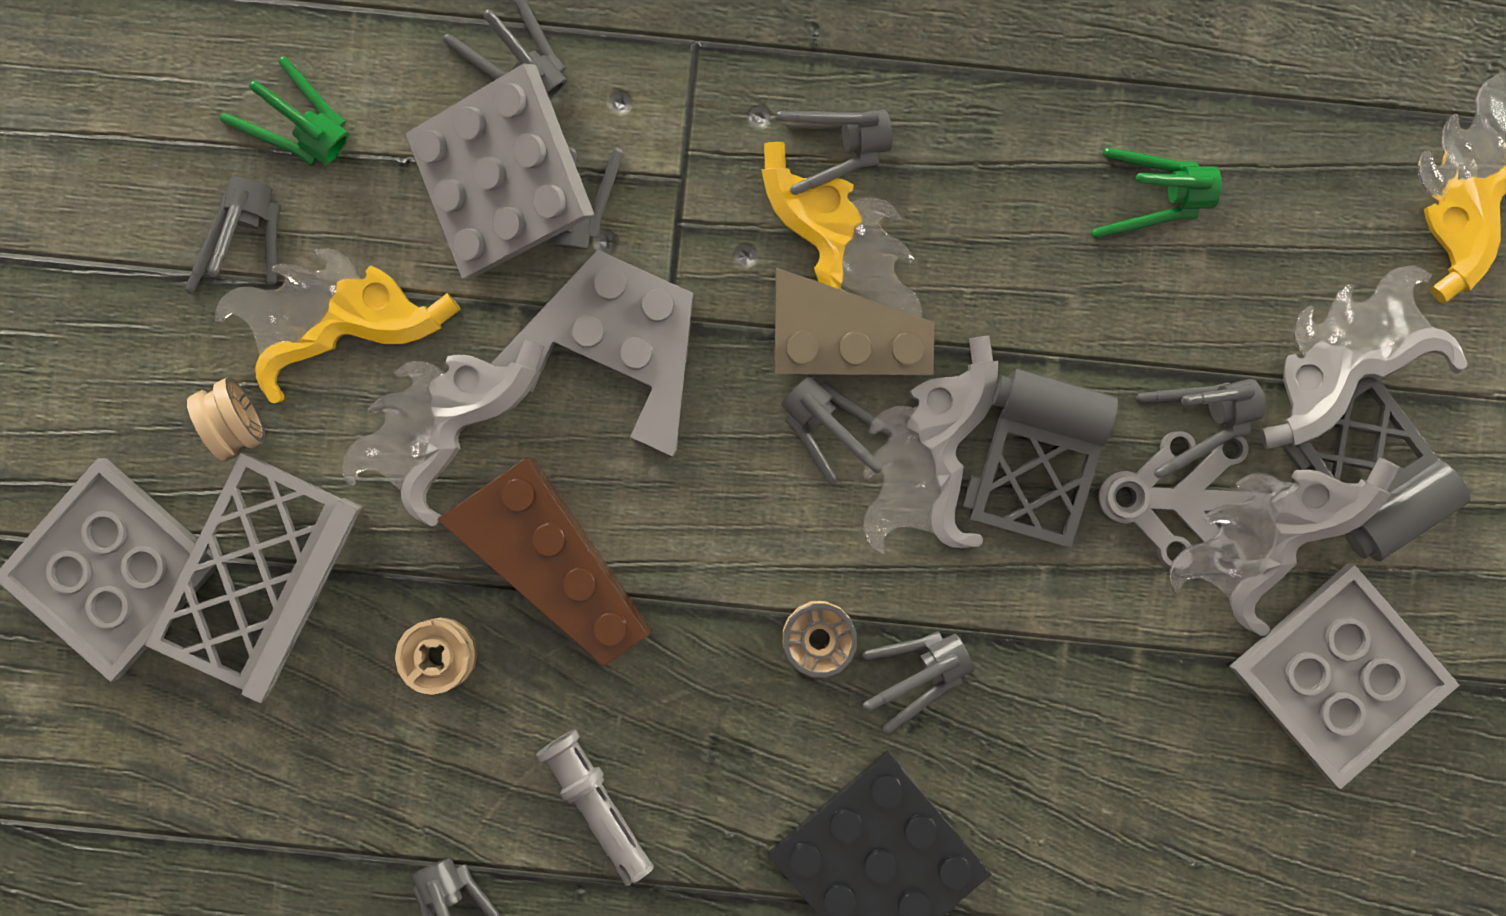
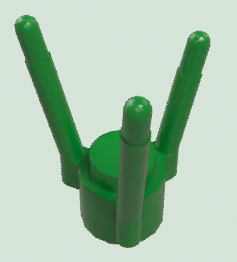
(318, 136)
(1188, 185)

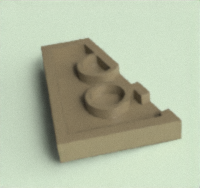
(844, 333)

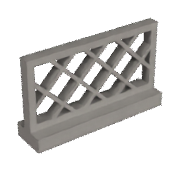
(293, 604)

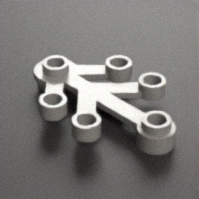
(1186, 499)

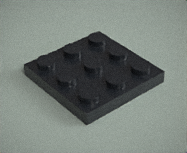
(879, 850)

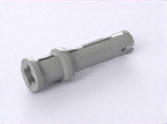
(584, 787)

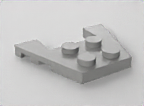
(626, 324)

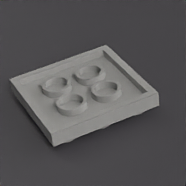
(499, 172)
(103, 568)
(1344, 676)

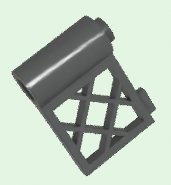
(1052, 414)
(1420, 492)

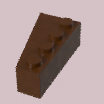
(546, 555)

